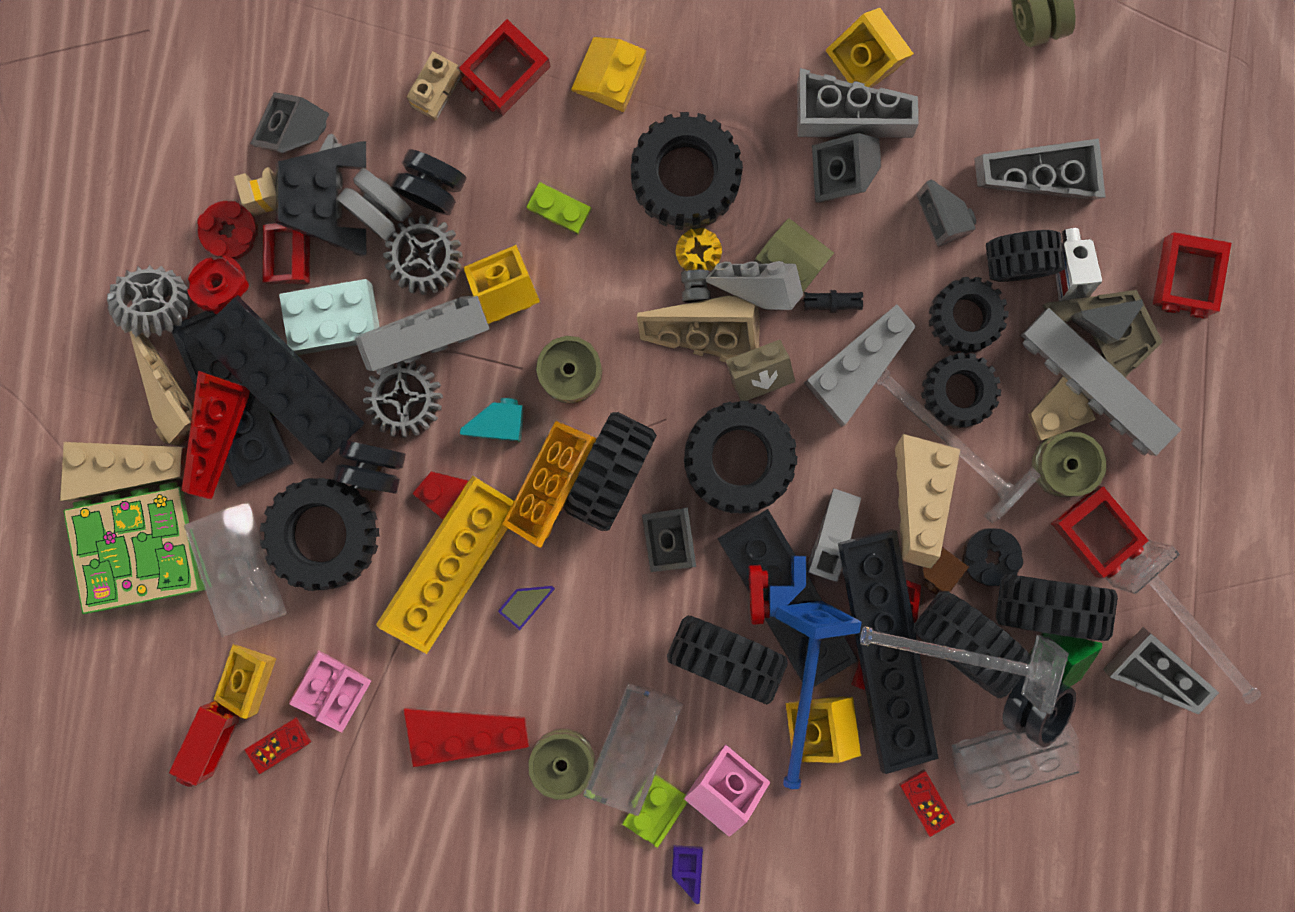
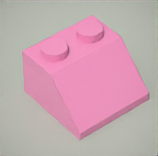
(727, 791)

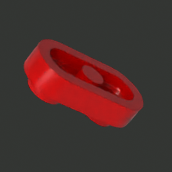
(758, 606)

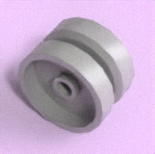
(374, 204)

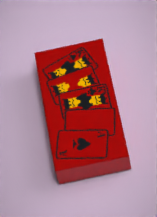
(277, 745)
(927, 803)

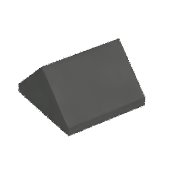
(1108, 322)
(669, 540)

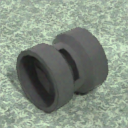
(695, 286)

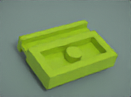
(658, 812)

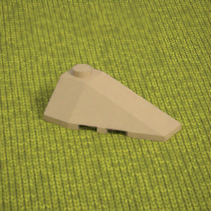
(712, 326)
(166, 398)

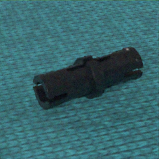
(833, 301)

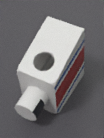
(1081, 267)

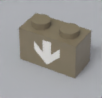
(760, 370)

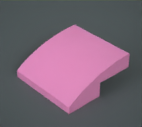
(330, 691)

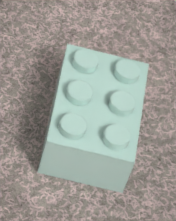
(328, 316)

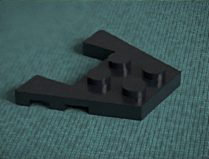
(309, 195)

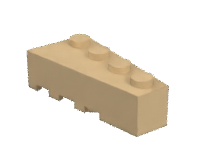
(112, 468)
(925, 493)

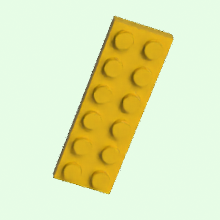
(447, 566)

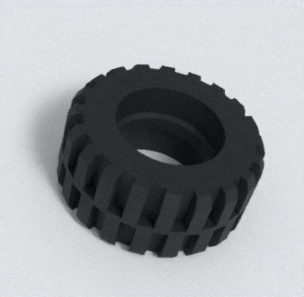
(691, 133)
(779, 449)
(609, 471)
(282, 545)
(1056, 607)
(958, 625)
(727, 659)

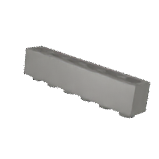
(1100, 383)

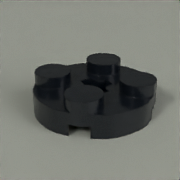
(975, 553)

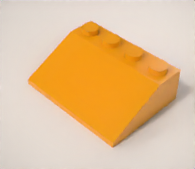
(549, 483)

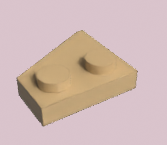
(1060, 411)

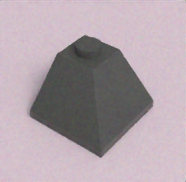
(289, 123)
(845, 166)
(945, 213)

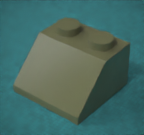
(796, 246)

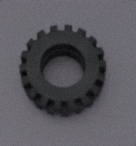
(1025, 255)
(989, 304)
(985, 390)

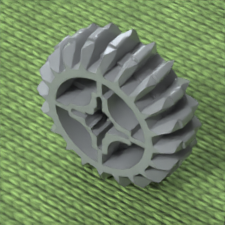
(408, 235)
(148, 293)
(403, 410)

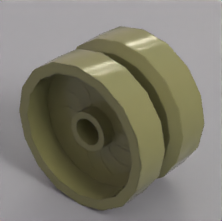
(1043, 19)
(569, 352)
(1086, 462)
(566, 746)

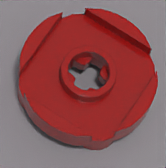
(212, 222)
(206, 272)

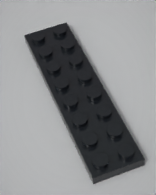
(890, 675)

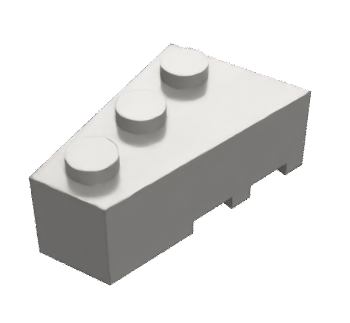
(1159, 671)

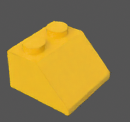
(869, 49)
(610, 72)
(501, 284)
(830, 730)

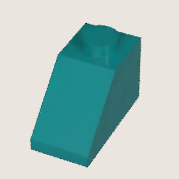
(497, 421)

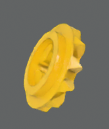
(687, 243)

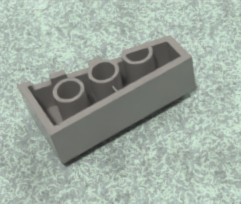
(843, 108)
(1052, 170)
(422, 333)
(855, 370)

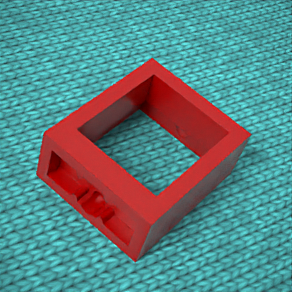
(525, 47)
(1197, 246)
(1078, 511)
(204, 744)

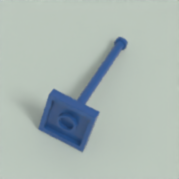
(816, 621)

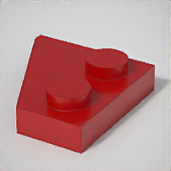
(440, 492)

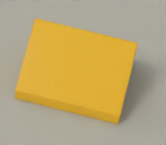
(244, 681)

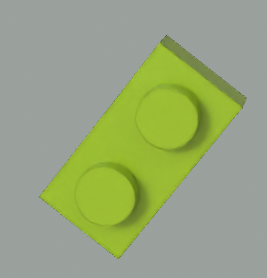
(559, 208)

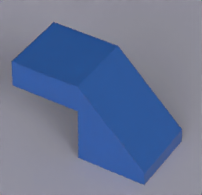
(783, 594)

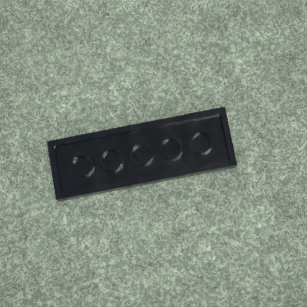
(279, 379)
(258, 444)
(763, 544)

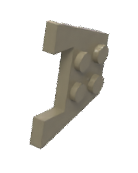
(1134, 345)

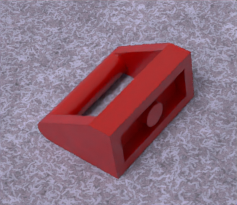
(300, 256)

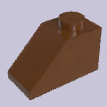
(943, 574)

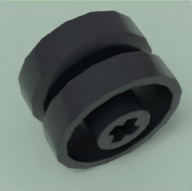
(428, 182)
(369, 467)
(1039, 726)

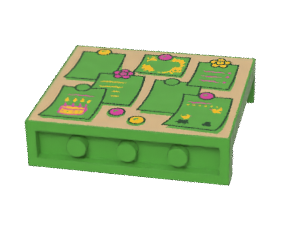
(131, 549)

